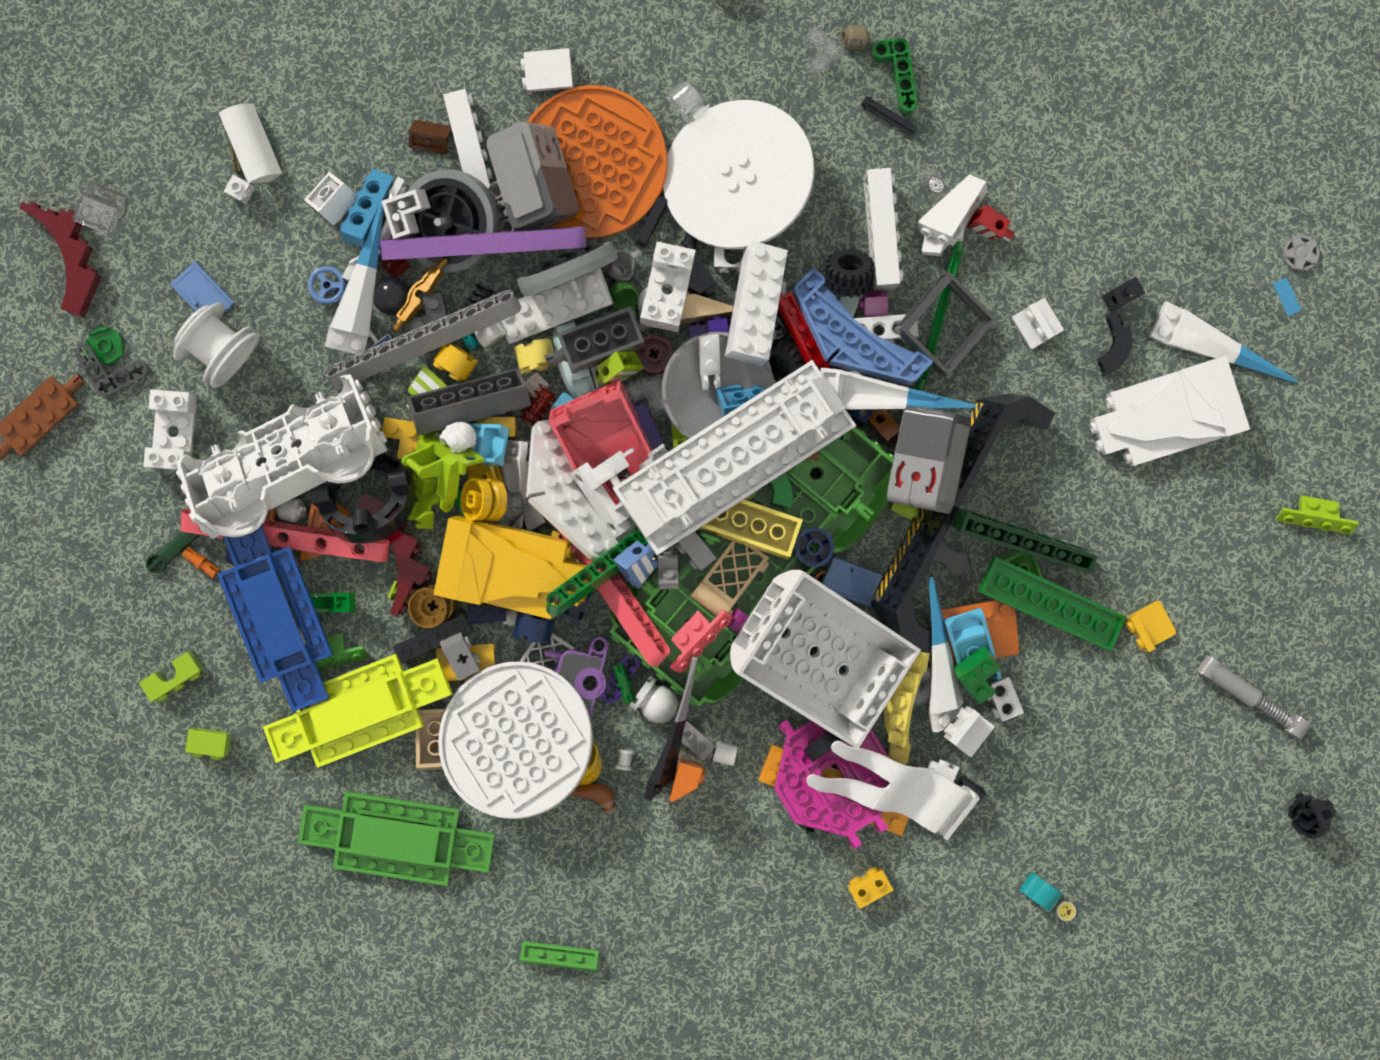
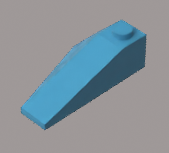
(735, 396)

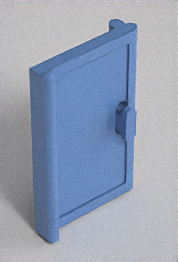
(198, 287)
(853, 585)

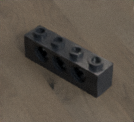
(431, 638)

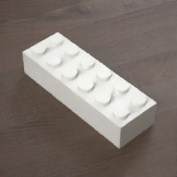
(882, 228)
(756, 303)

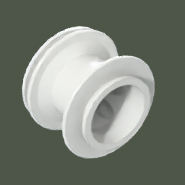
(214, 344)

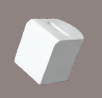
(490, 334)
(725, 753)

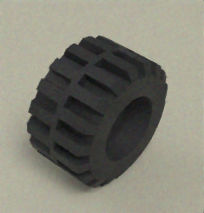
(849, 273)
(789, 352)

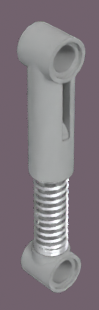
(1251, 696)

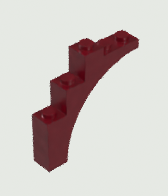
(80, 278)
(404, 548)

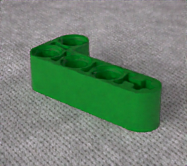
(899, 76)

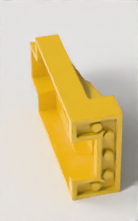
(503, 566)

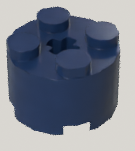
(819, 537)
(533, 628)

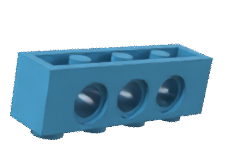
(377, 182)

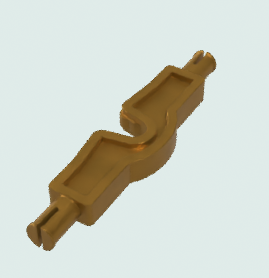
(425, 285)

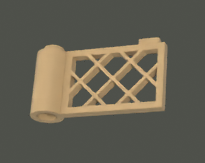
(717, 600)

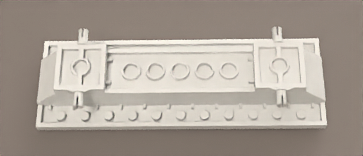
(734, 457)

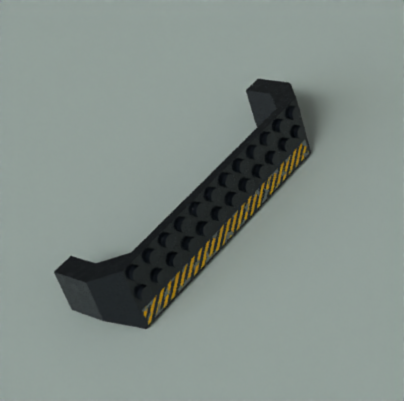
(895, 592)

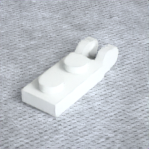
(709, 360)

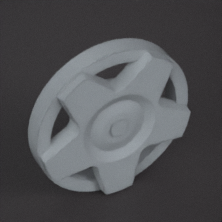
(1301, 252)

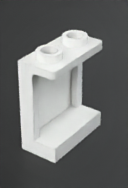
(547, 70)

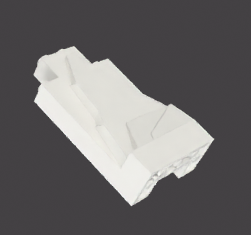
(1171, 413)

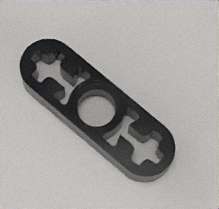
(652, 221)

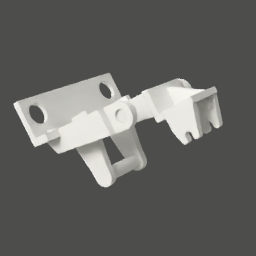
(597, 495)

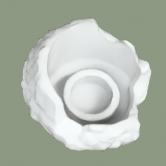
(459, 437)

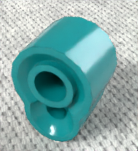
(1041, 891)

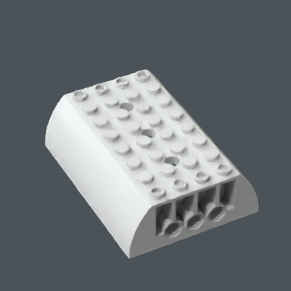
(843, 636)

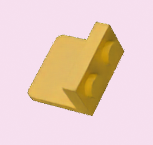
(1150, 626)

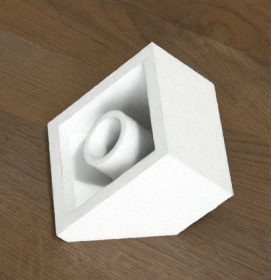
(331, 198)

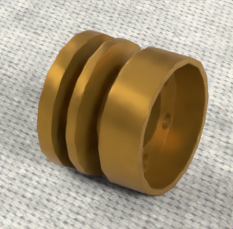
(425, 613)

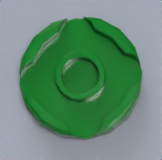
(109, 350)

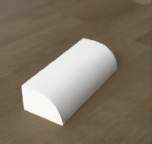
(250, 143)

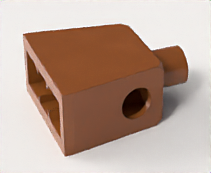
(886, 431)

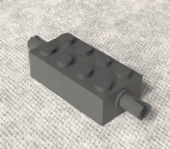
(598, 339)

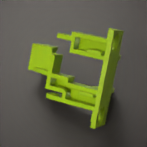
(427, 469)

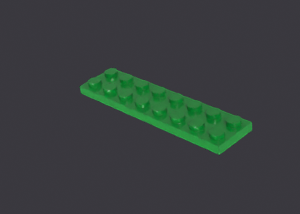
(1051, 603)

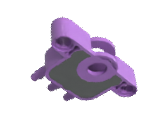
(578, 665)

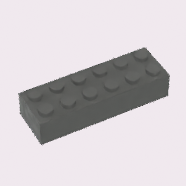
(468, 401)

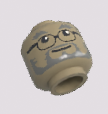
(855, 37)

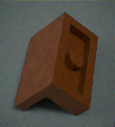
(429, 136)

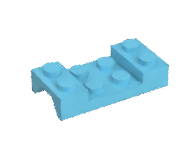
(490, 443)
(968, 634)

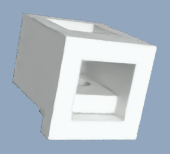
(944, 768)

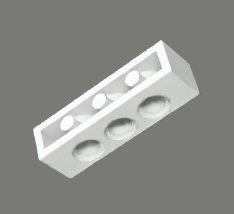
(887, 324)

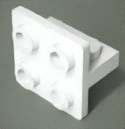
(1037, 323)

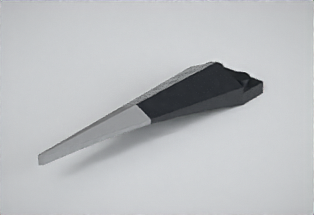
(667, 763)

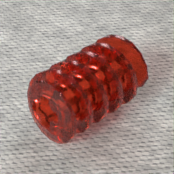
(538, 405)

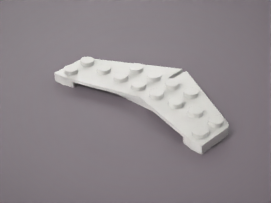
(560, 497)

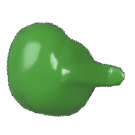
(621, 292)

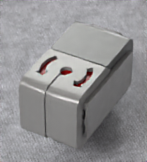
(530, 178)
(928, 459)

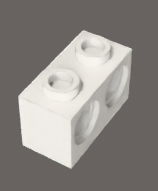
(1008, 696)

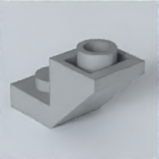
(668, 569)

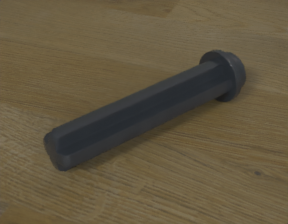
(889, 116)

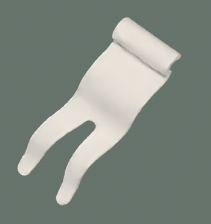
(911, 791)

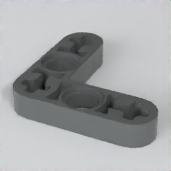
(104, 376)

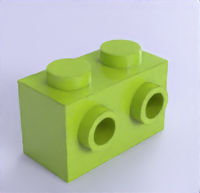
(208, 742)

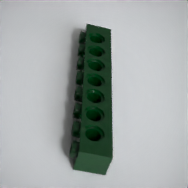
(1023, 540)

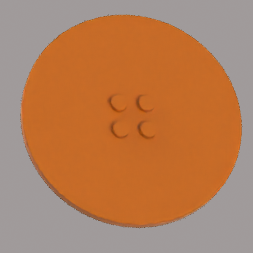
(610, 154)

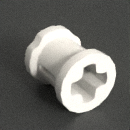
(624, 759)

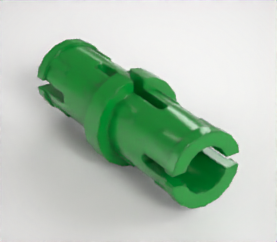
(624, 683)

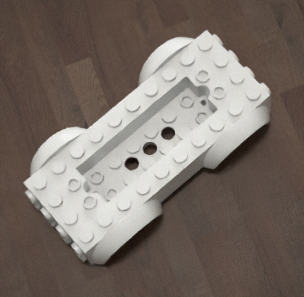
(337, 443)

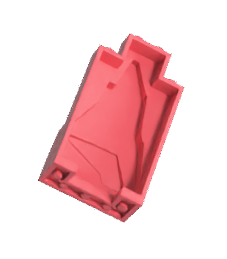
(600, 427)

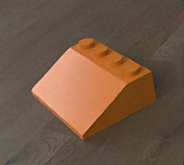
(1000, 622)

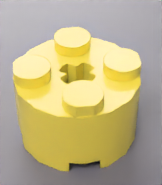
(532, 355)

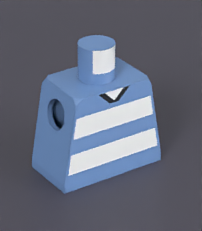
(636, 563)

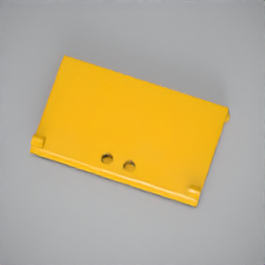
(485, 653)

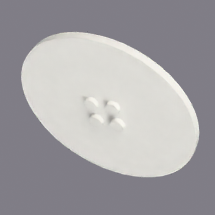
(739, 174)
(515, 740)

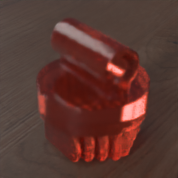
(395, 267)

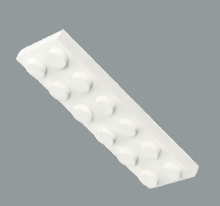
(557, 307)

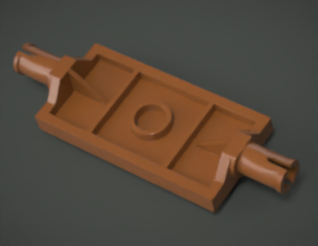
(38, 415)

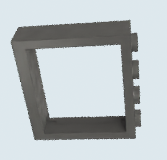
(972, 341)

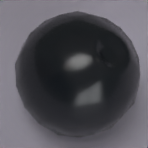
(390, 295)

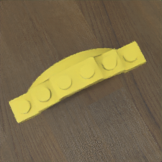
(899, 710)

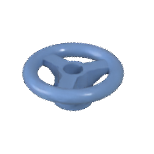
(333, 285)

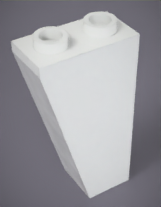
(954, 211)

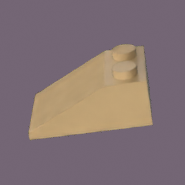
(700, 308)
(427, 740)

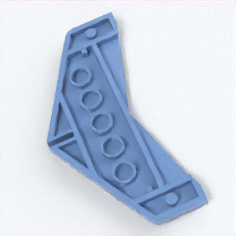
(856, 346)

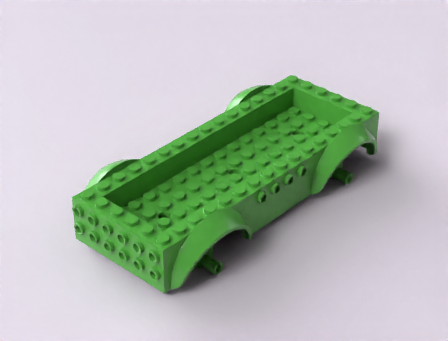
(839, 502)

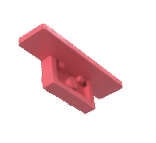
(696, 636)

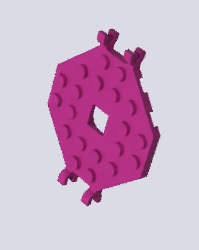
(820, 809)

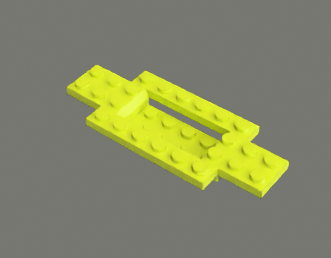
(356, 703)

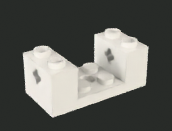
(670, 267)
(171, 410)

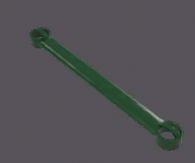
(171, 550)

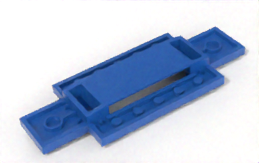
(267, 619)

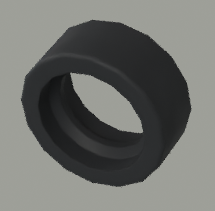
(820, 746)

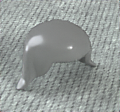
(617, 271)

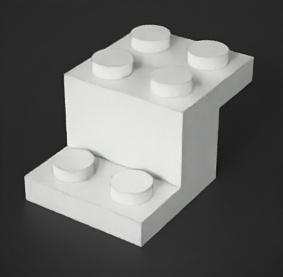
(968, 731)

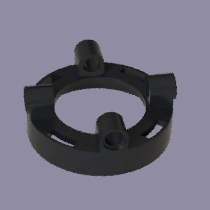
(363, 525)

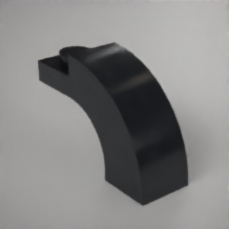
(1120, 345)

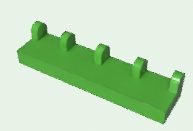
(559, 956)

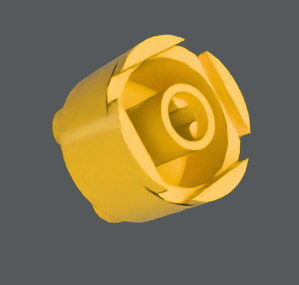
(455, 361)

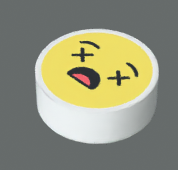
(1065, 910)

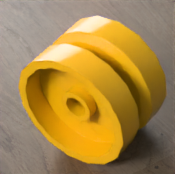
(483, 499)

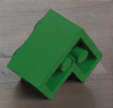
(975, 671)

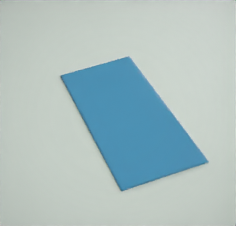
(1287, 296)

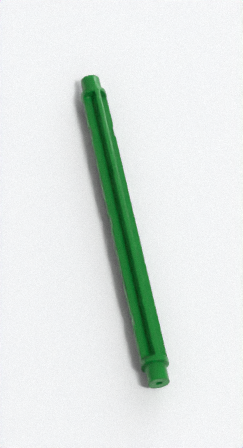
(941, 311)

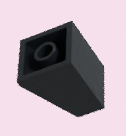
(700, 279)

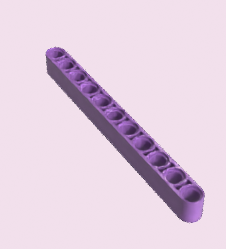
(483, 243)

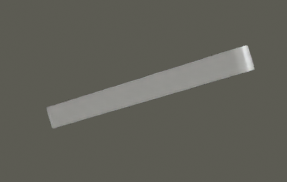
(425, 338)

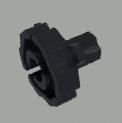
(1312, 814)

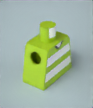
(618, 366)
(425, 381)

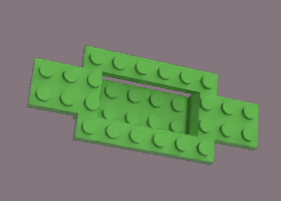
(395, 846)

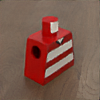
(991, 224)

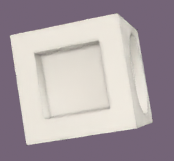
(239, 189)

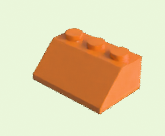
(687, 777)

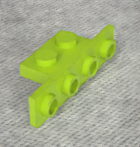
(1318, 514)

